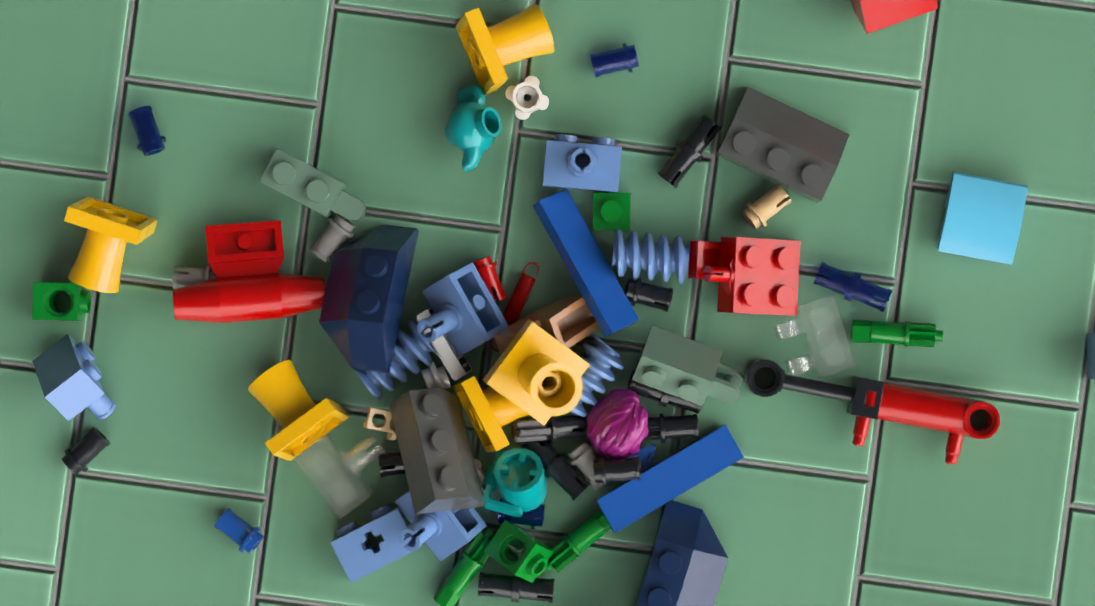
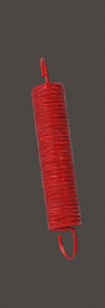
(518, 298)

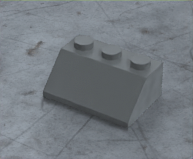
(783, 145)
(436, 451)

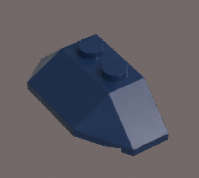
(368, 295)
(683, 561)

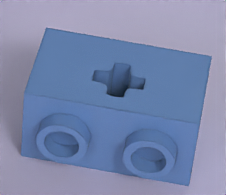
(362, 560)

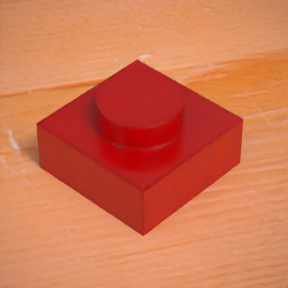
(700, 255)

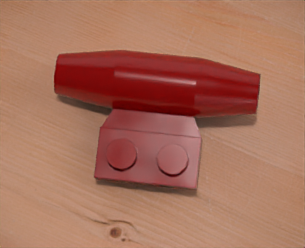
(247, 279)

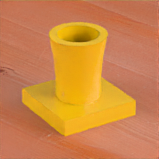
(503, 43)
(105, 241)
(538, 374)
(294, 410)
(487, 412)

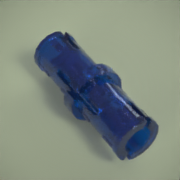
(852, 286)

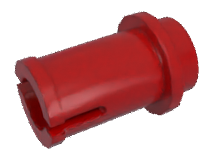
(488, 273)

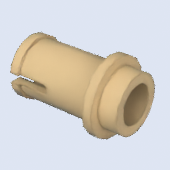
(766, 206)

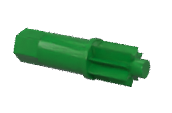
(895, 333)
(577, 541)
(464, 571)

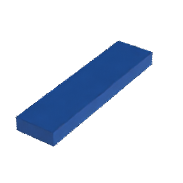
(586, 262)
(669, 478)

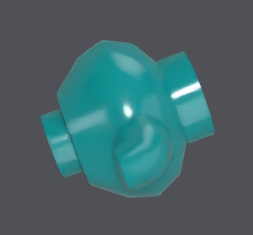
(472, 125)

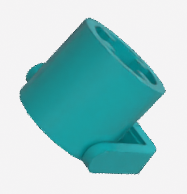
(519, 482)

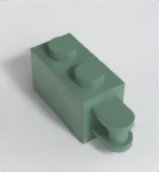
(311, 187)
(686, 368)

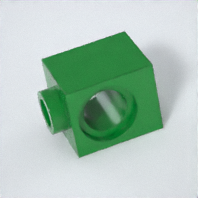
(44, 301)
(506, 548)

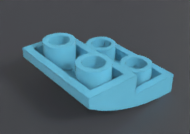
(982, 218)

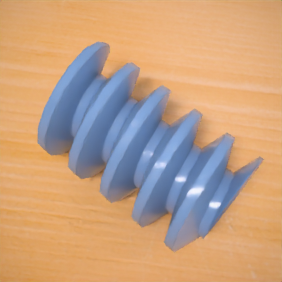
(650, 256)
(405, 355)
(601, 359)

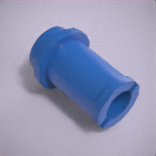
(239, 531)

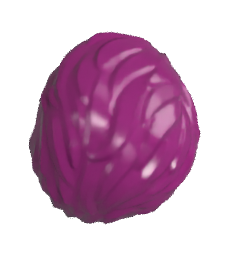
(618, 424)

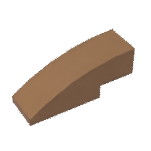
(565, 320)

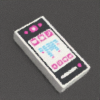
(456, 365)

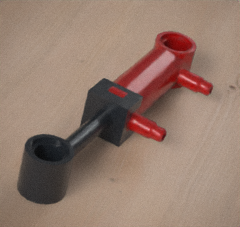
(890, 403)

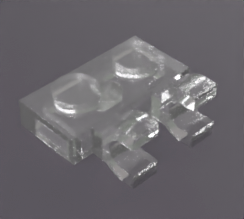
(824, 336)

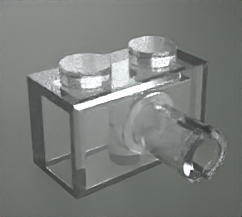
(338, 473)

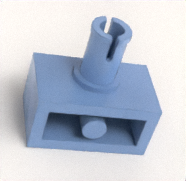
(582, 164)
(462, 311)
(72, 379)
(441, 530)

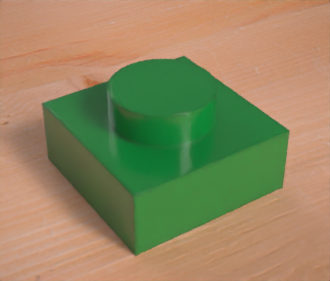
(611, 211)

